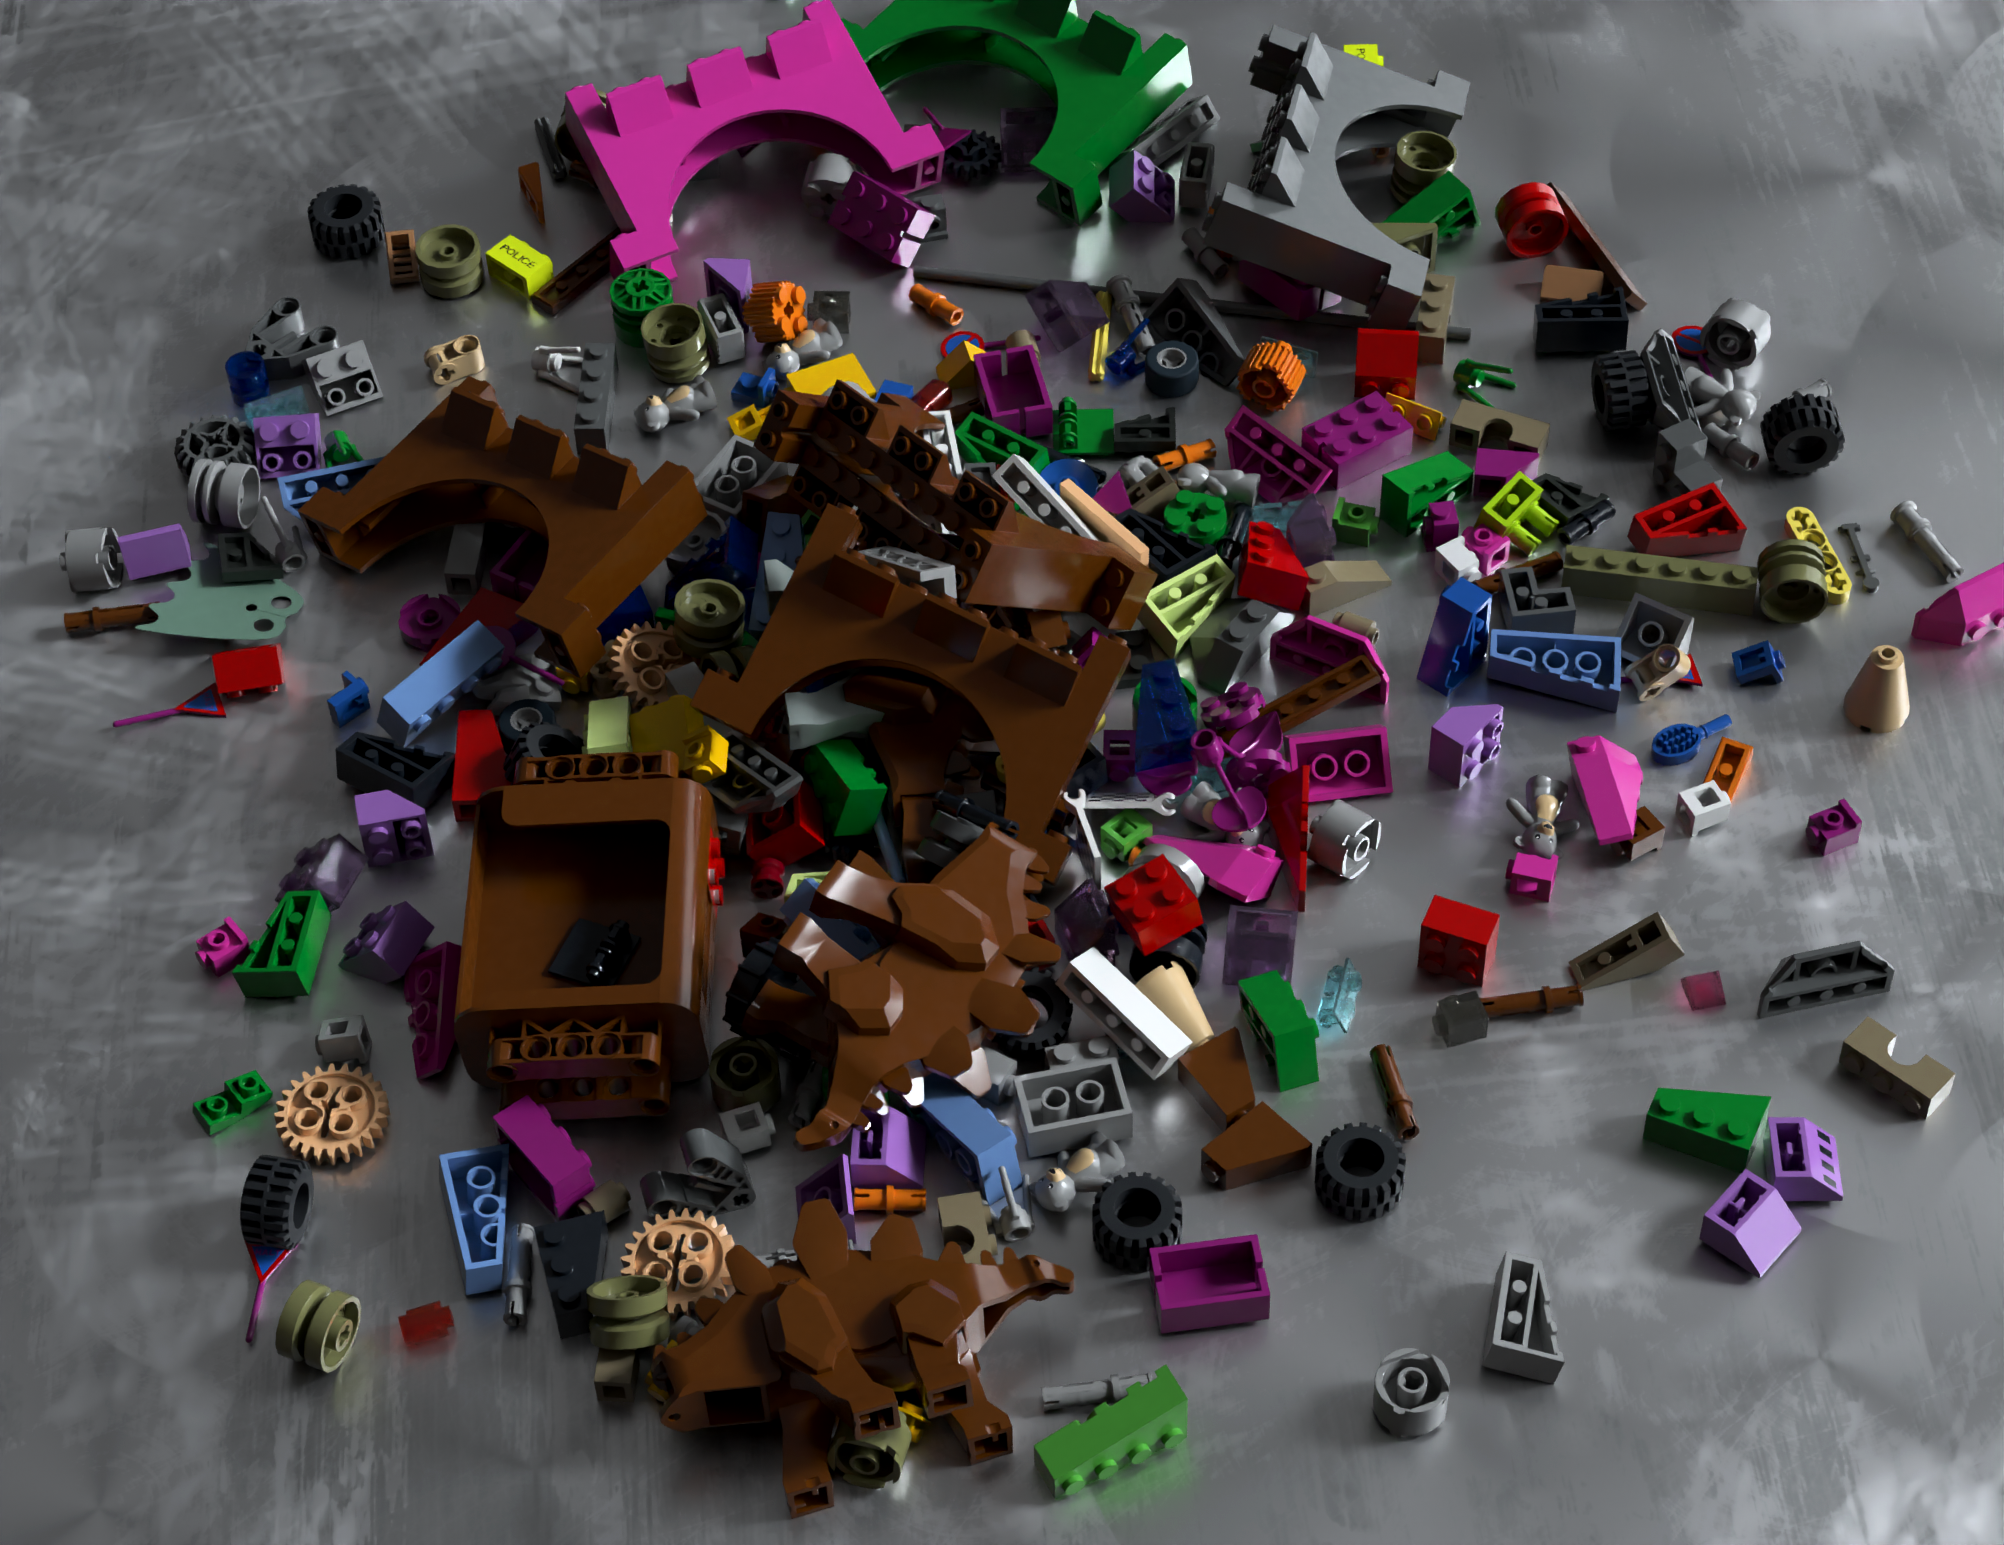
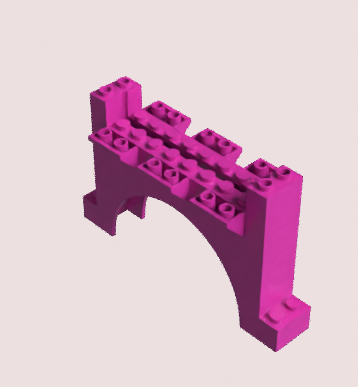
(800, 91)

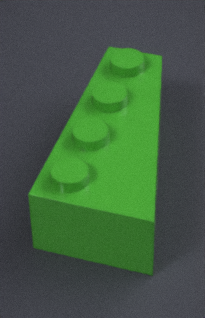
(1114, 1435)

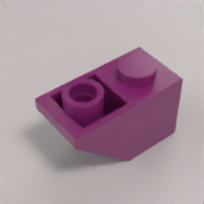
(1497, 467)

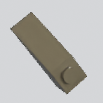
(1152, 494)
(1340, 583)
(1628, 954)

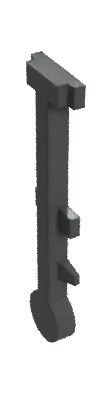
(1870, 584)

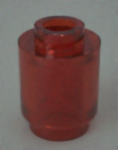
(934, 396)
(426, 1323)

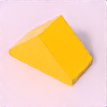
(958, 366)

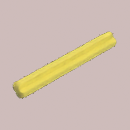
(1100, 341)

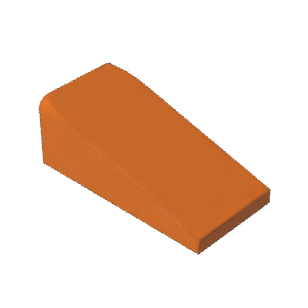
(532, 189)
(1729, 765)

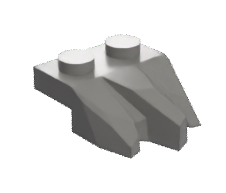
(518, 683)

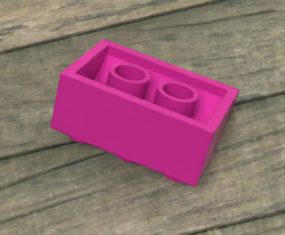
(1342, 761)

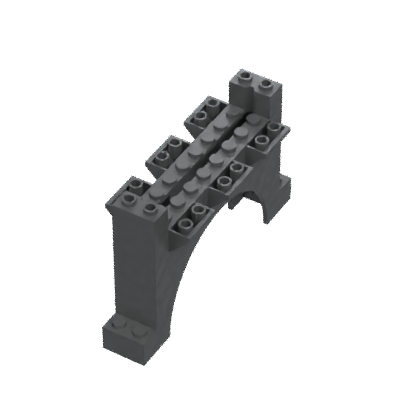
(1295, 206)

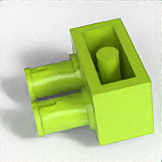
(1515, 504)

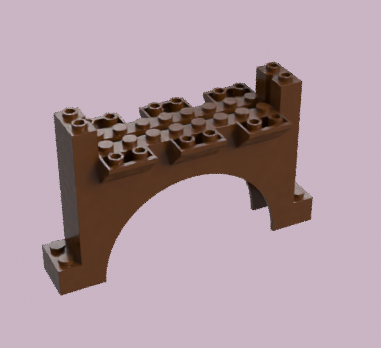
(476, 469)
(1001, 558)
(858, 615)

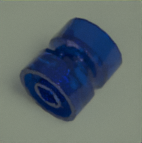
(247, 377)

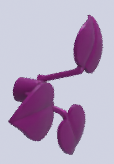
(1240, 810)

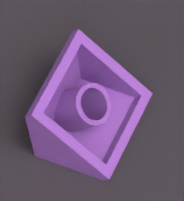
(732, 279)
(155, 551)
(833, 1184)

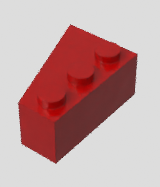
(1688, 525)
(1270, 568)

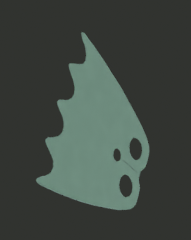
(217, 609)

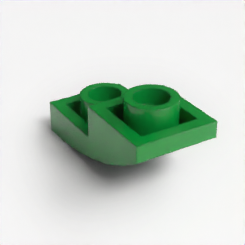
(237, 1101)

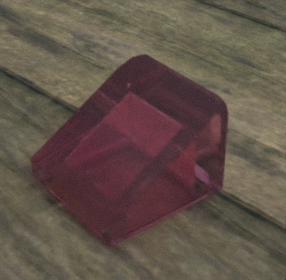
(1704, 990)

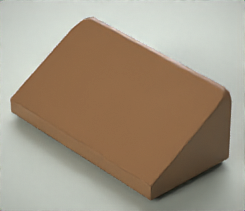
(1567, 282)

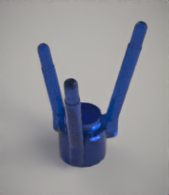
(1124, 357)

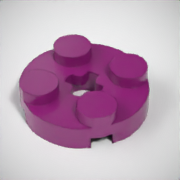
(420, 608)
(1232, 708)
(1257, 761)

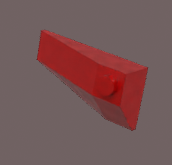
(1289, 828)

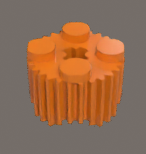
(776, 311)
(1271, 375)

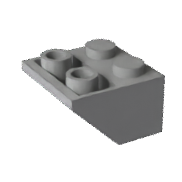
(342, 378)

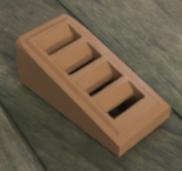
(401, 239)

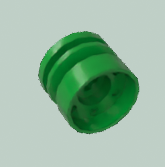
(633, 297)

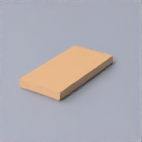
(1101, 522)

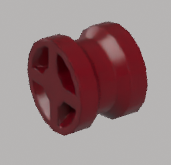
(767, 878)

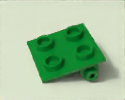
(1082, 430)

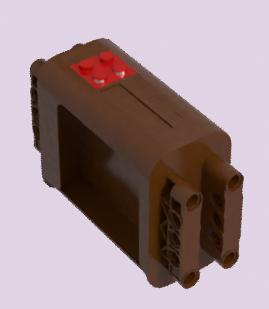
(603, 846)

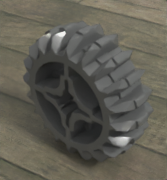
(215, 441)

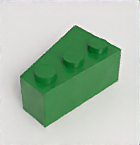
(1444, 203)
(987, 442)
(1414, 486)
(844, 787)
(289, 949)
(1283, 1027)
(1708, 1124)

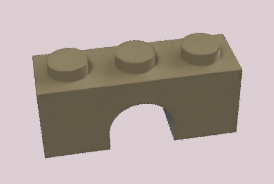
(1434, 317)
(1480, 423)
(1915, 1086)
(966, 1222)

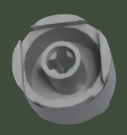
(825, 183)
(1736, 334)
(92, 559)
(1343, 839)
(1411, 1392)

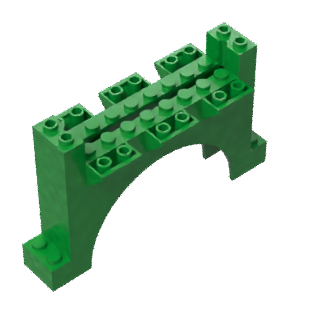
(1088, 70)

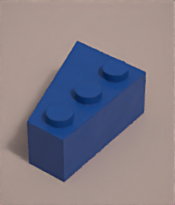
(1457, 637)

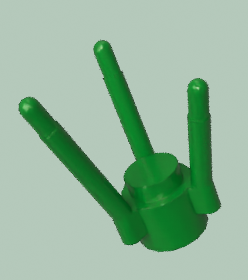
(1472, 373)
(339, 448)

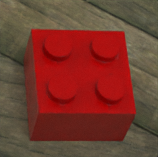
(789, 830)
(1153, 905)
(1458, 940)

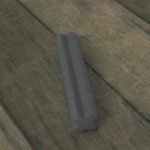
(551, 153)

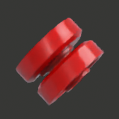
(1531, 220)

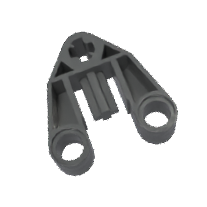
(277, 341)
(716, 1181)

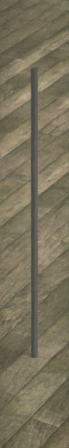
(1151, 297)

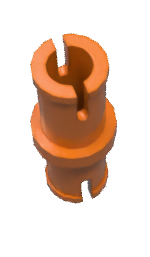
(936, 304)
(1186, 454)
(890, 1199)

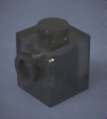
(832, 307)
(1460, 1019)

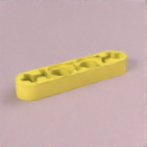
(1813, 532)

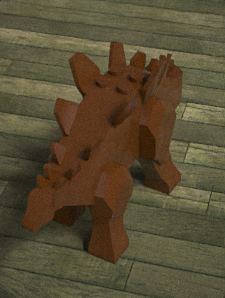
(925, 995)
(842, 1337)

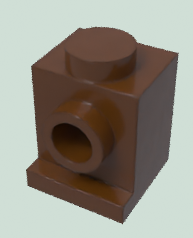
(1647, 836)

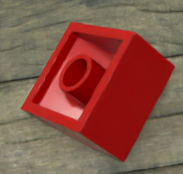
(1386, 362)
(249, 669)

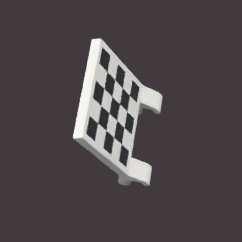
(1132, 800)
(1083, 839)

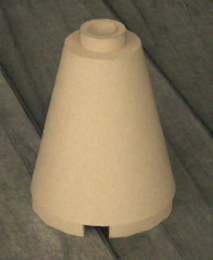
(1879, 692)
(1177, 1001)

